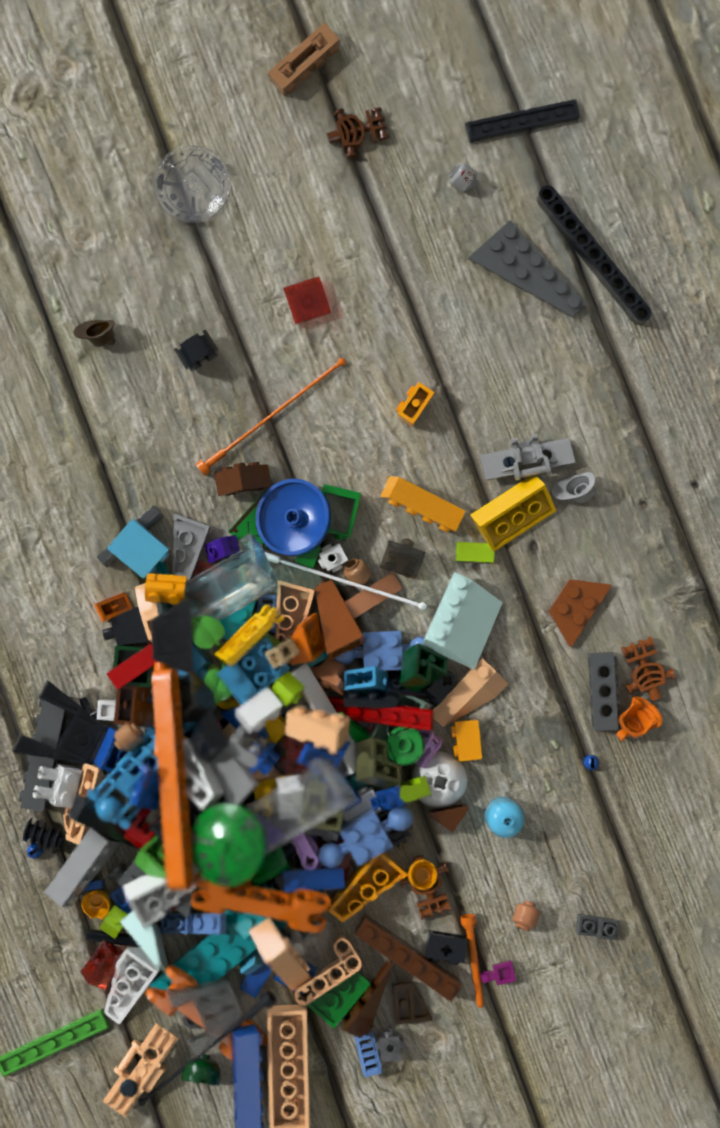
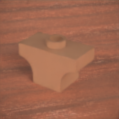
(330, 676)

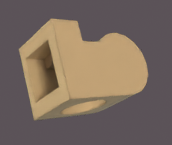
(282, 653)

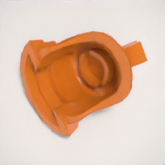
(639, 719)

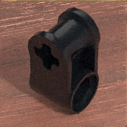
(438, 691)

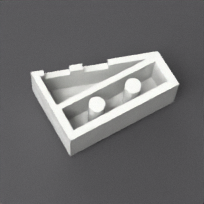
(200, 778)

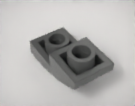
(597, 926)

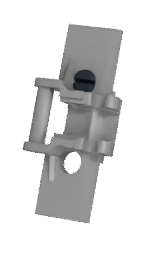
(507, 462)

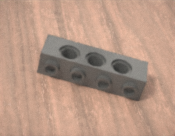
(596, 682)

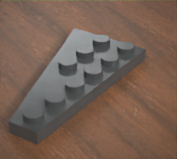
(522, 265)

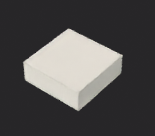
(106, 710)

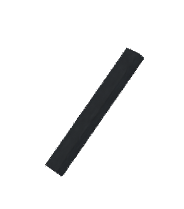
(522, 120)

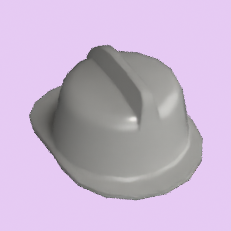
(575, 487)

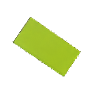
(474, 552)

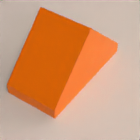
(113, 607)

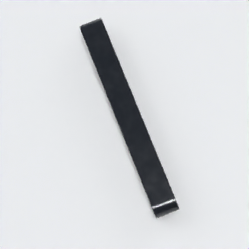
(593, 246)

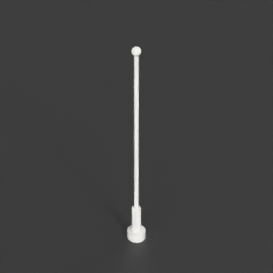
(276, 559)

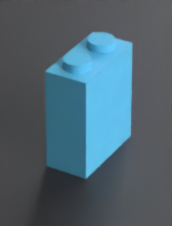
(138, 548)

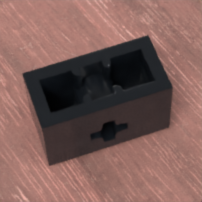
(436, 942)

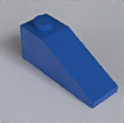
(314, 879)

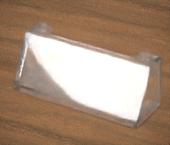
(302, 803)

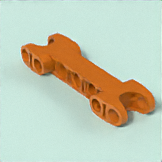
(297, 908)
(181, 979)

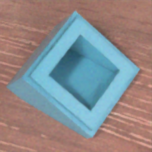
(250, 963)

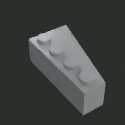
(81, 867)

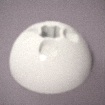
(443, 767)

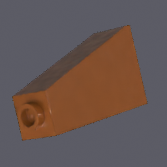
(337, 623)

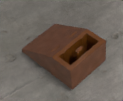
(132, 706)

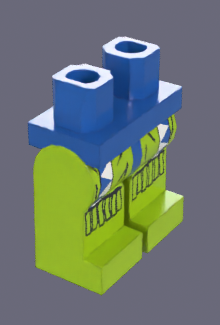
(397, 796)

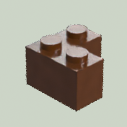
(242, 478)

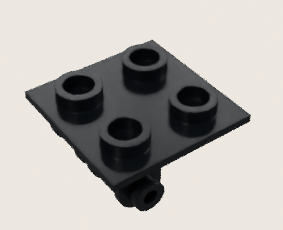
(394, 686)

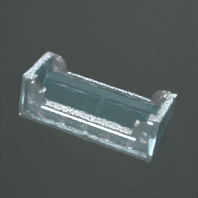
(230, 583)

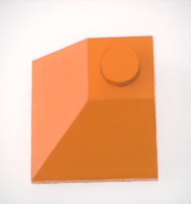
(308, 640)

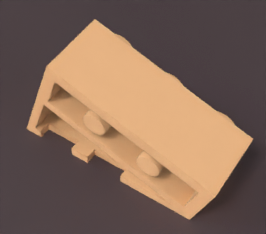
(318, 727)

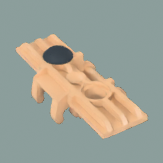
(146, 1073)

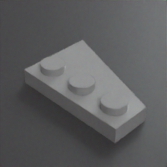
(188, 544)

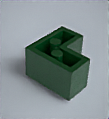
(422, 667)

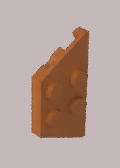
(576, 606)

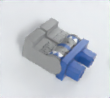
(252, 750)

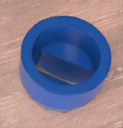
(587, 762)
(37, 854)

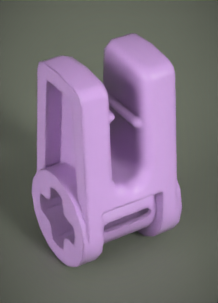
(430, 747)
(307, 850)

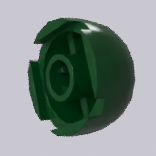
(202, 1071)

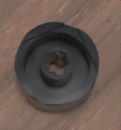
(196, 350)

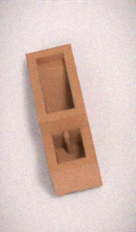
(366, 600)

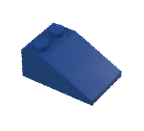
(110, 755)

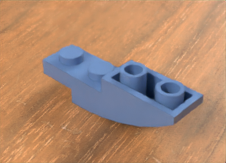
(194, 924)

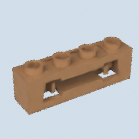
(326, 44)

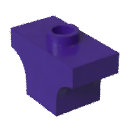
(221, 548)

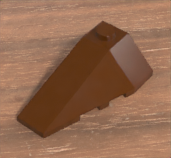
(362, 1014)

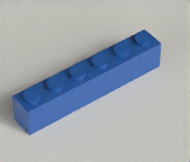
(247, 1077)

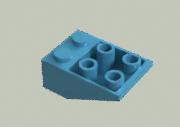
(251, 673)

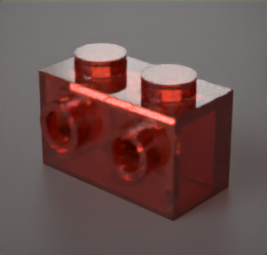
(294, 750)
(101, 965)

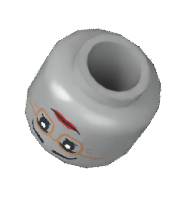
(463, 177)

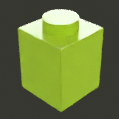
(288, 689)
(112, 923)

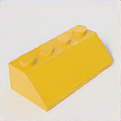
(514, 512)

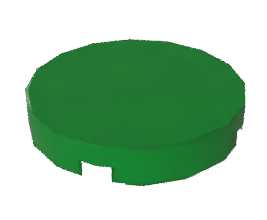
(405, 745)

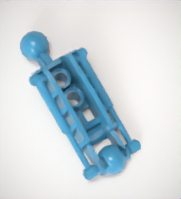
(109, 807)

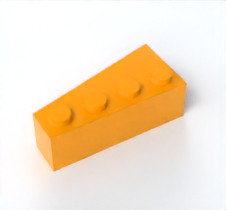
(422, 503)
(365, 885)

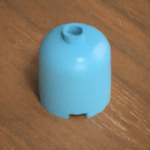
(501, 809)

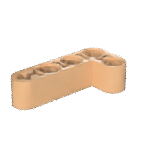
(325, 973)

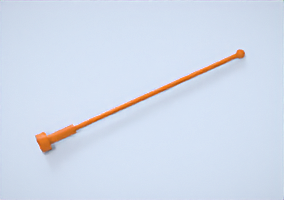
(204, 466)

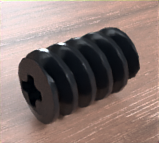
(43, 836)

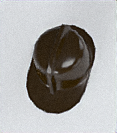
(97, 332)

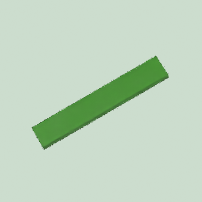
(53, 1042)

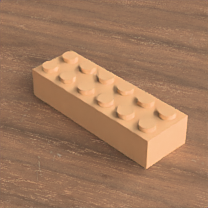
(288, 1066)

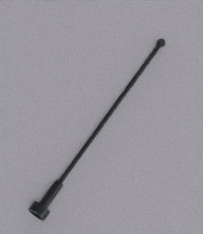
(268, 1000)

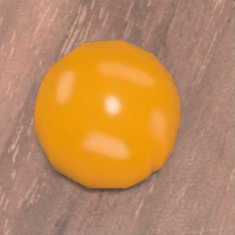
(422, 874)
(96, 903)

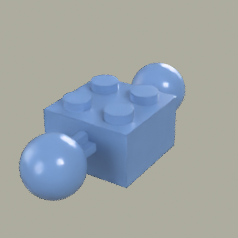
(380, 650)
(365, 836)

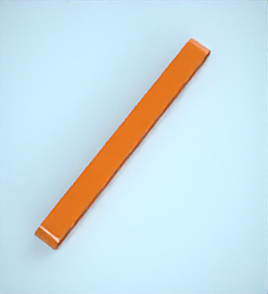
(172, 779)

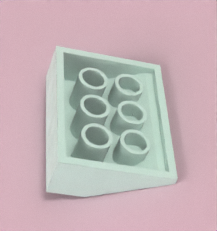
(462, 621)

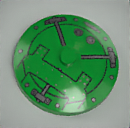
(228, 845)

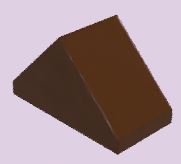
(449, 816)

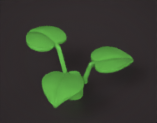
(206, 633)

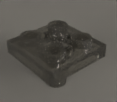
(402, 558)

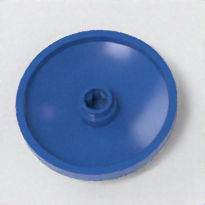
(293, 517)

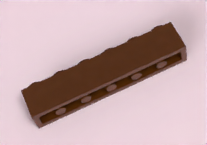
(408, 958)

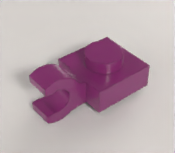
(501, 973)

